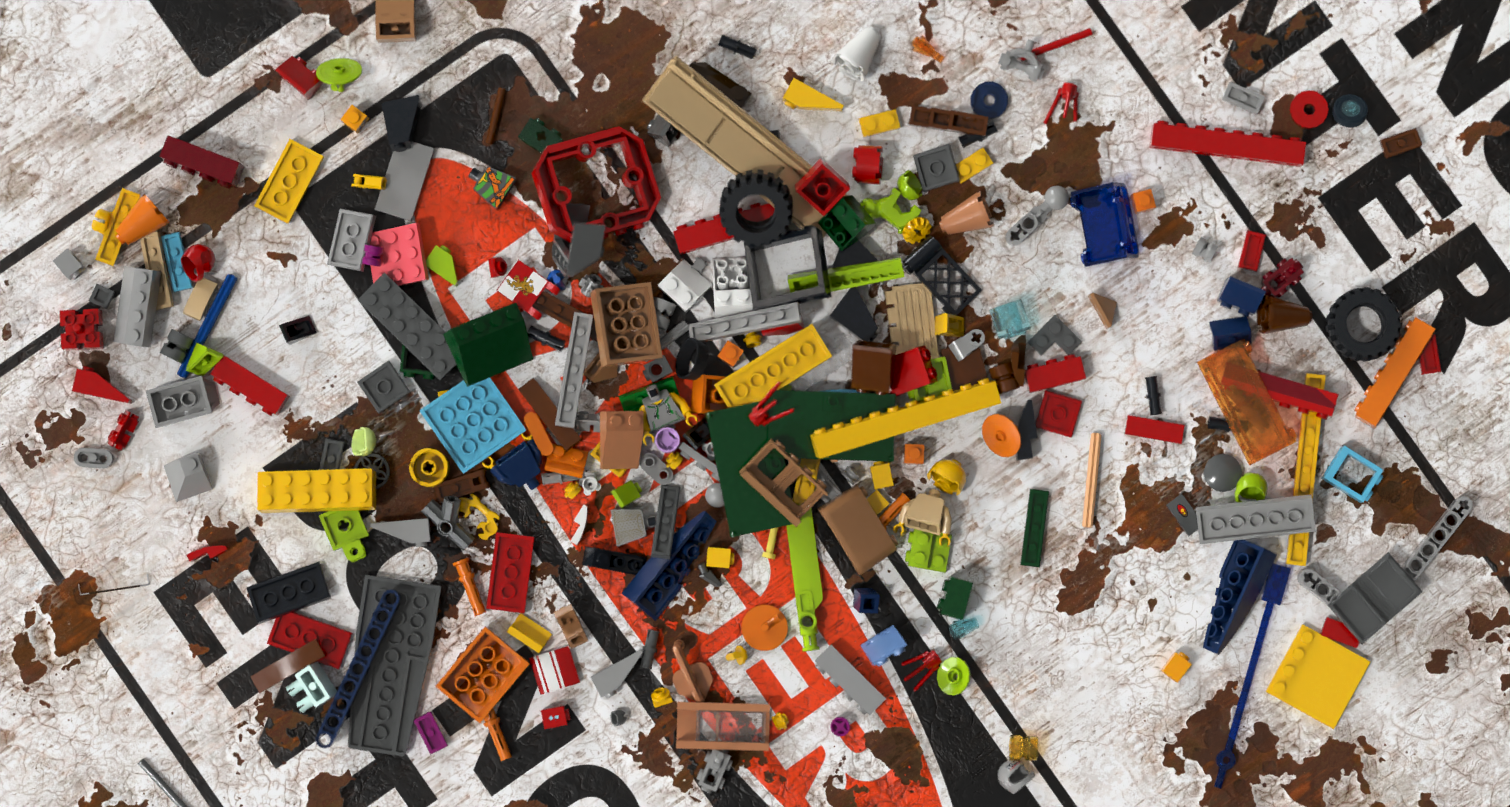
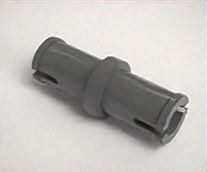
(649, 649)

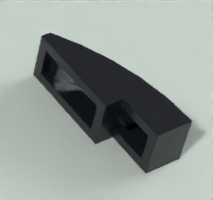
(1027, 431)

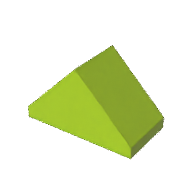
(202, 359)

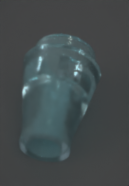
(963, 627)

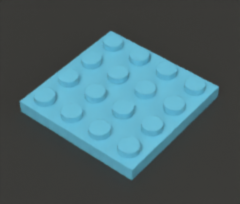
(472, 422)

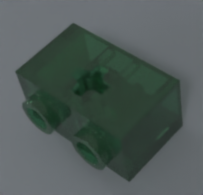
(535, 127)

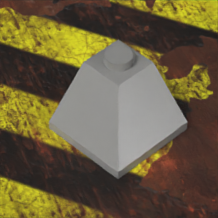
(188, 476)

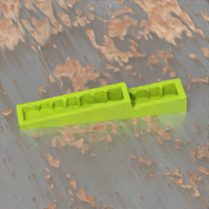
(850, 276)

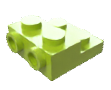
(943, 381)
(927, 552)

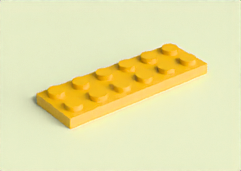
(779, 364)

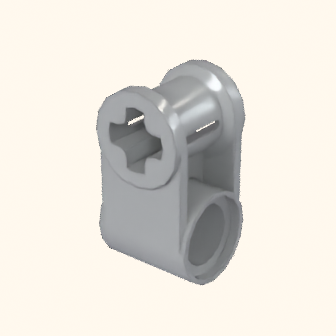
(964, 346)

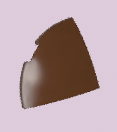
(1018, 359)

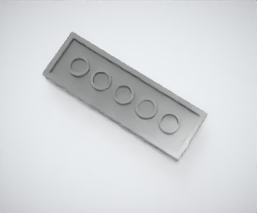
(1255, 519)

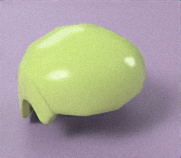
(363, 441)

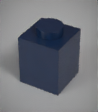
(866, 600)

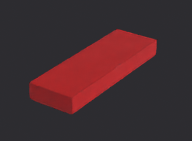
(1154, 429)

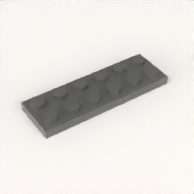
(409, 325)

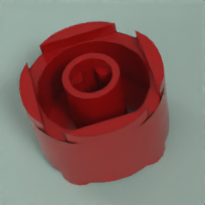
(868, 164)

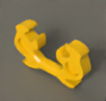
(489, 527)

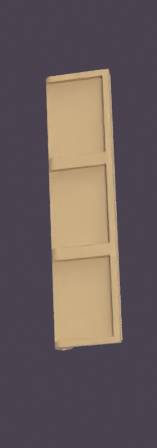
(728, 133)

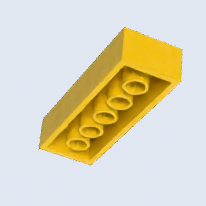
(316, 490)

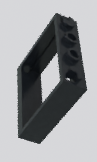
(802, 296)

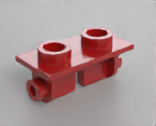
(118, 435)

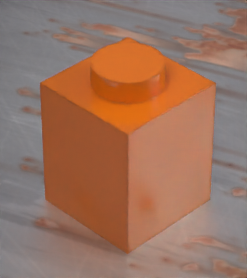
(1143, 201)
(730, 354)
(913, 454)

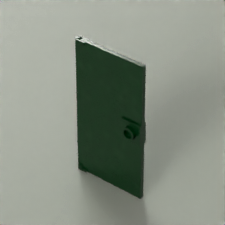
(822, 410)
(734, 444)

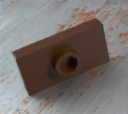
(1400, 143)

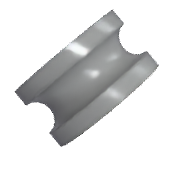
(850, 475)

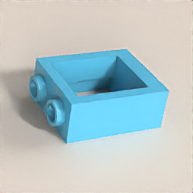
(1335, 465)

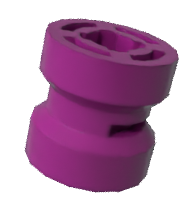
(372, 255)

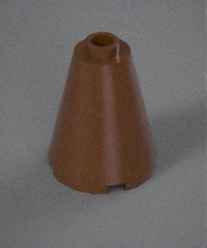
(1281, 315)

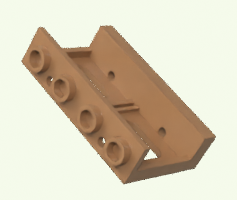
(774, 489)

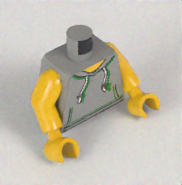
(663, 410)

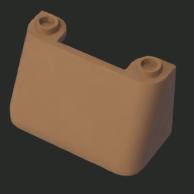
(858, 529)

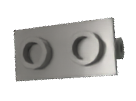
(584, 420)

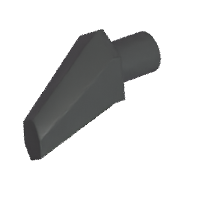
(708, 575)

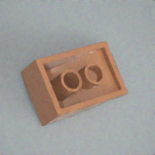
(620, 439)

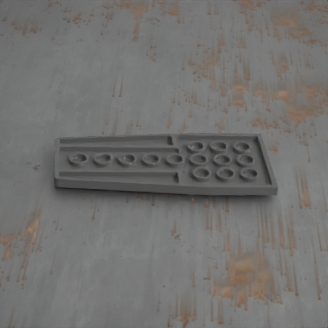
(393, 685)

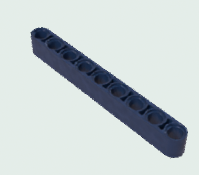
(350, 675)

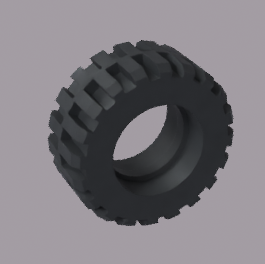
(751, 231)
(1388, 316)

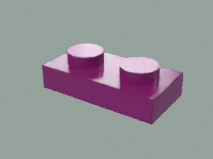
(430, 732)

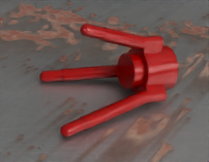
(1068, 93)
(760, 414)
(930, 660)

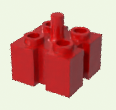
(81, 329)

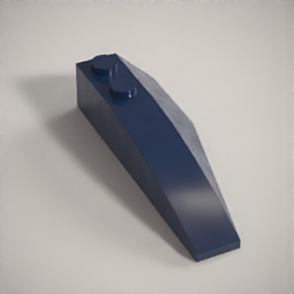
(661, 578)
(1239, 587)

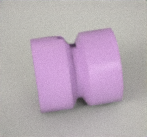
(667, 440)

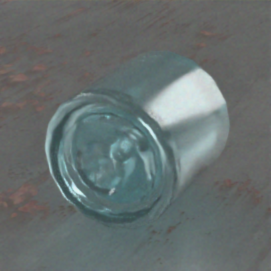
(1010, 319)

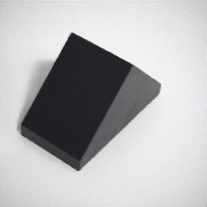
(297, 329)
(698, 434)

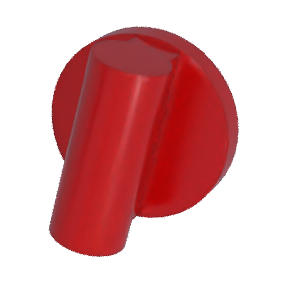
(497, 267)

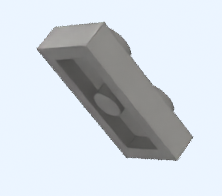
(1243, 98)

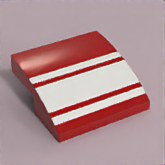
(554, 670)

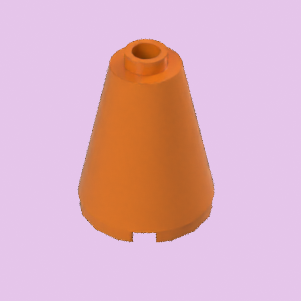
(140, 221)

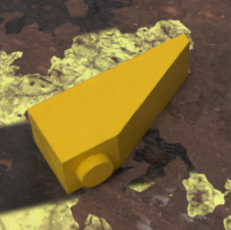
(806, 98)

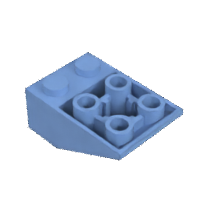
(883, 645)

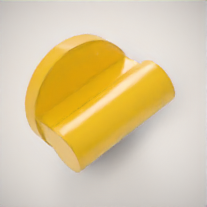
(739, 655)
(661, 697)

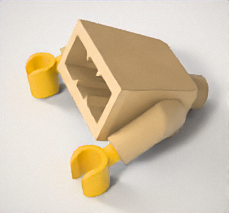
(927, 515)

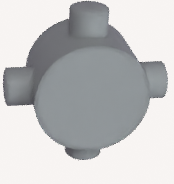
(699, 265)

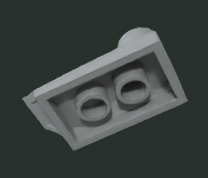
(182, 400)

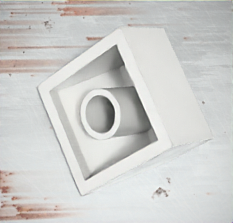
(684, 285)

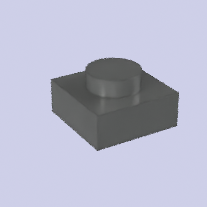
(101, 296)

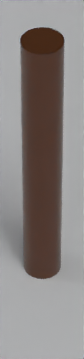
(495, 116)

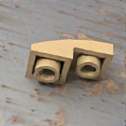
(200, 298)

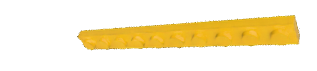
(1305, 471)

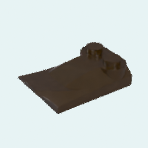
(728, 87)

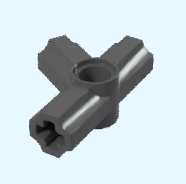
(448, 513)

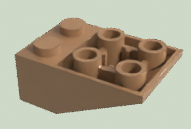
(395, 21)

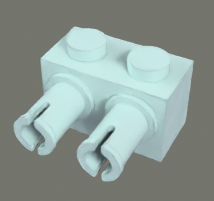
(315, 684)

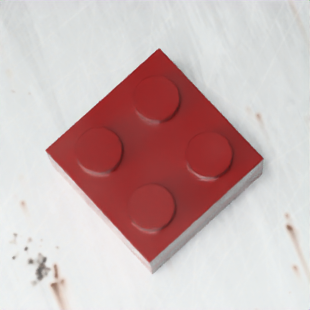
(822, 187)

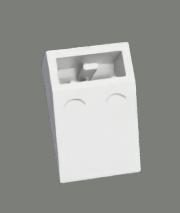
(731, 286)

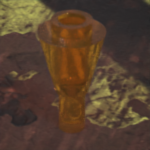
(923, 47)

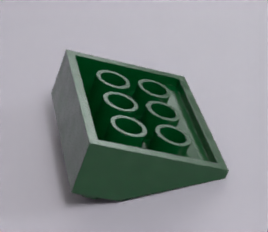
(490, 344)

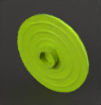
(338, 72)

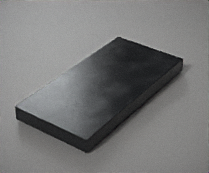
(288, 592)

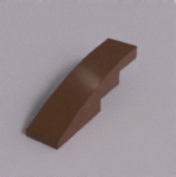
(948, 120)
(547, 412)
(287, 666)

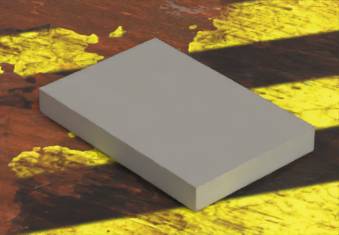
(350, 236)

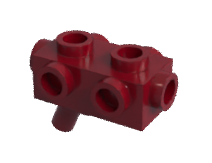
(1287, 273)

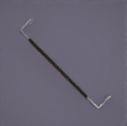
(114, 589)

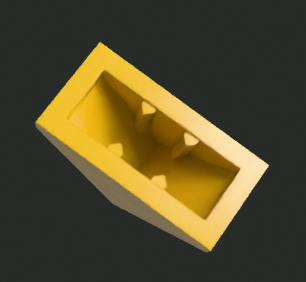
(949, 325)

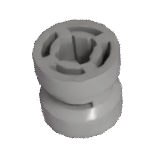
(1205, 249)

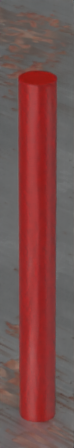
(1061, 42)

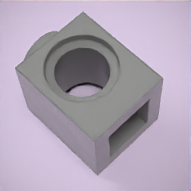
(69, 264)

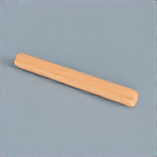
(1091, 481)

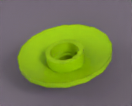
(947, 676)

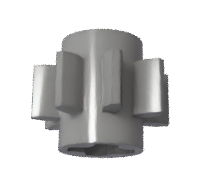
(590, 283)

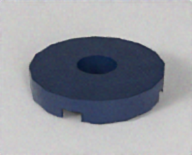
(994, 90)

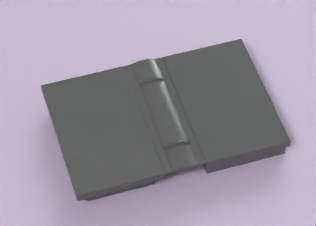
(1375, 598)

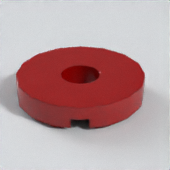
(1308, 98)

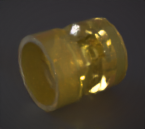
(1023, 747)

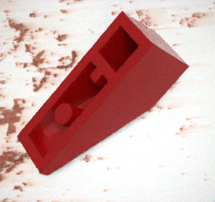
(93, 384)

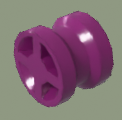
(840, 726)

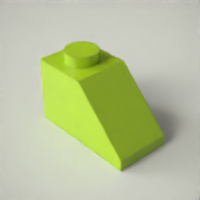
(443, 264)
(627, 493)

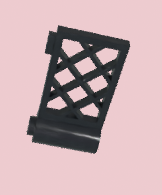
(923, 257)

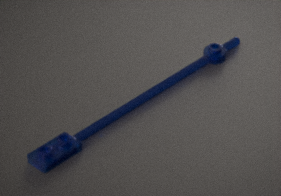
(1272, 594)

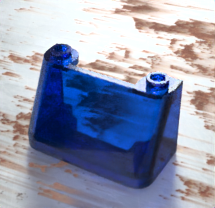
(1106, 224)

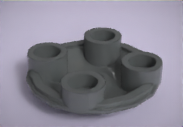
(1222, 472)

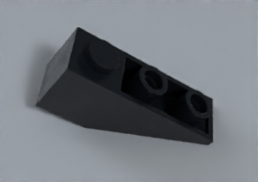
(612, 560)

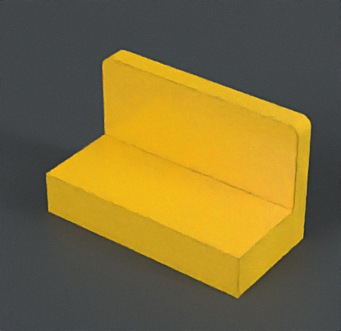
(529, 633)

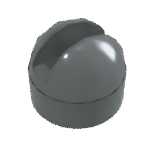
(617, 717)

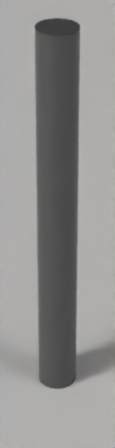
(161, 783)

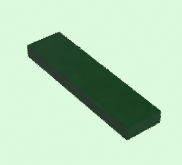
(1034, 528)

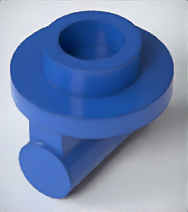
(556, 278)

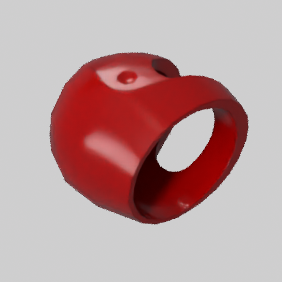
(198, 257)

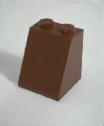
(873, 366)

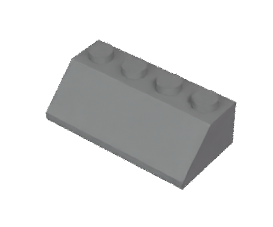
(137, 306)

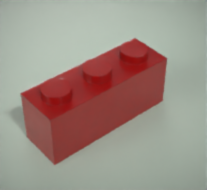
(1054, 373)

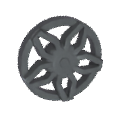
(375, 467)

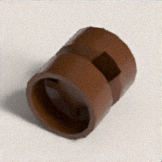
(1004, 378)

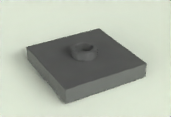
(936, 168)
(383, 387)

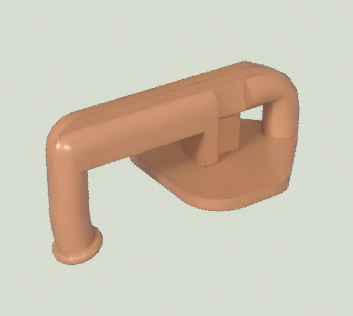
(691, 680)

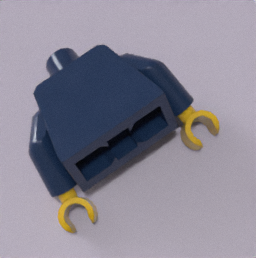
(518, 465)

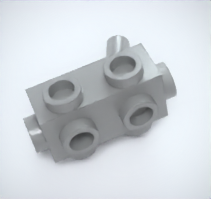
(717, 763)

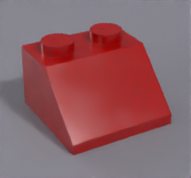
(299, 76)

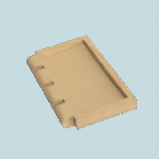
(913, 318)

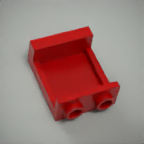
(913, 370)

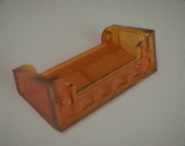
(1246, 402)

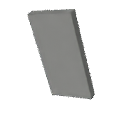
(405, 181)

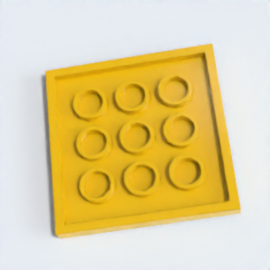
(1317, 676)

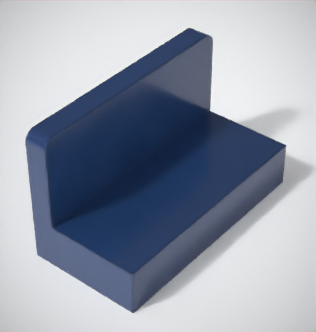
(1229, 331)

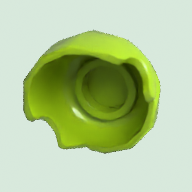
(909, 186)

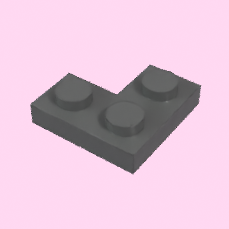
(1055, 332)

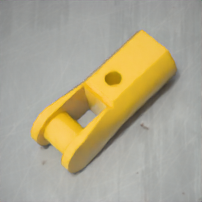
(370, 182)

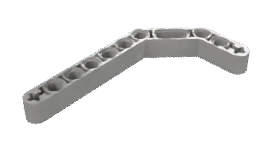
(1417, 554)

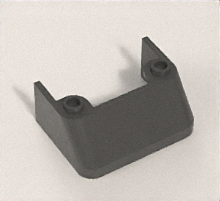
(585, 243)

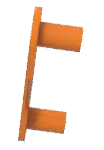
(538, 433)

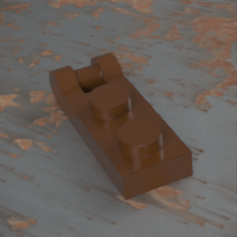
(462, 485)

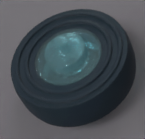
(1350, 111)

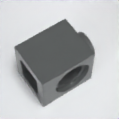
(666, 369)

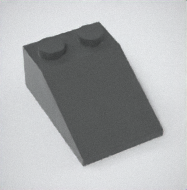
(662, 130)

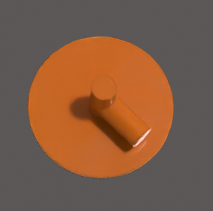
(1001, 435)
(764, 627)

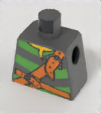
(492, 185)

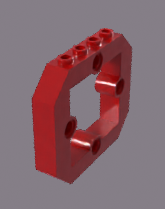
(636, 161)

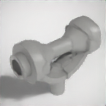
(1033, 70)

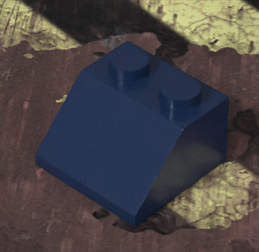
(1240, 296)

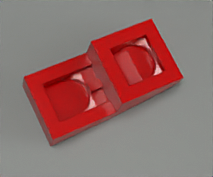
(212, 551)

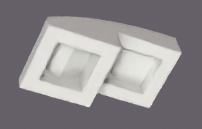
(581, 519)

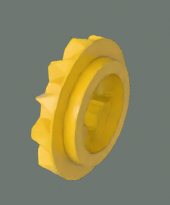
(919, 223)

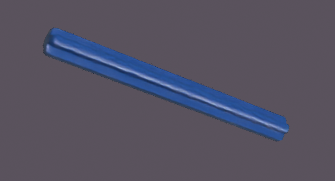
(209, 320)

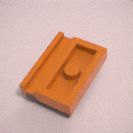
(567, 462)

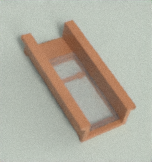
(723, 726)

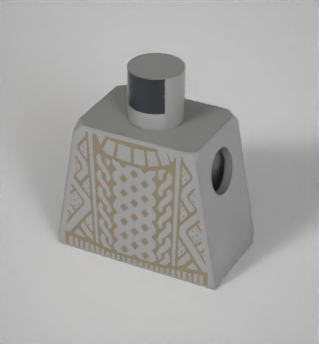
(630, 525)

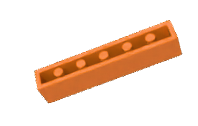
(1394, 373)

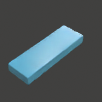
(173, 252)

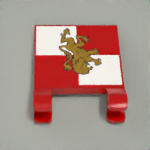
(524, 288)

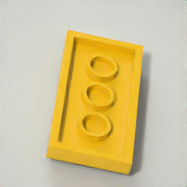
(289, 181)

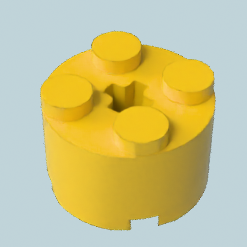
(419, 463)

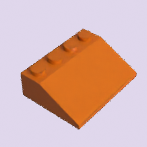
(482, 674)

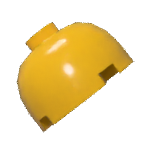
(948, 476)

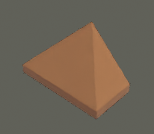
(1104, 307)
(597, 373)

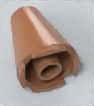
(967, 216)

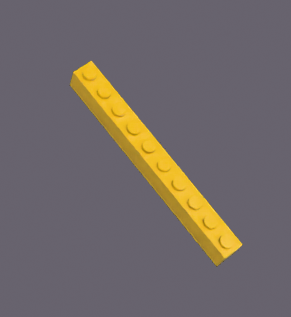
(905, 419)

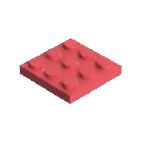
(402, 254)

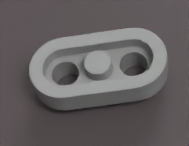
(94, 458)
(656, 468)

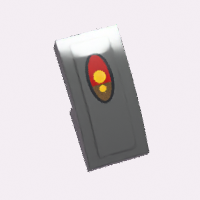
(1184, 514)

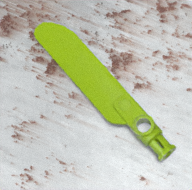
(805, 576)

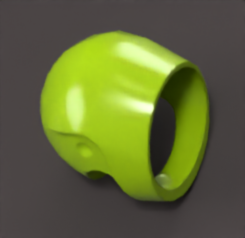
(1251, 487)

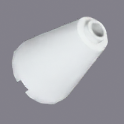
(857, 54)

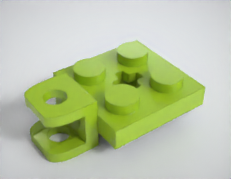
(349, 539)

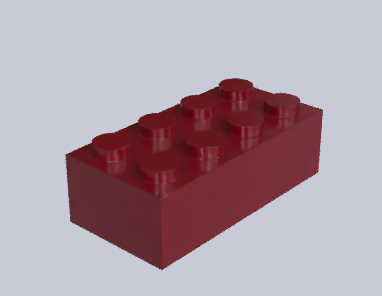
(201, 161)

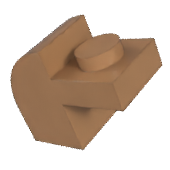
(571, 626)

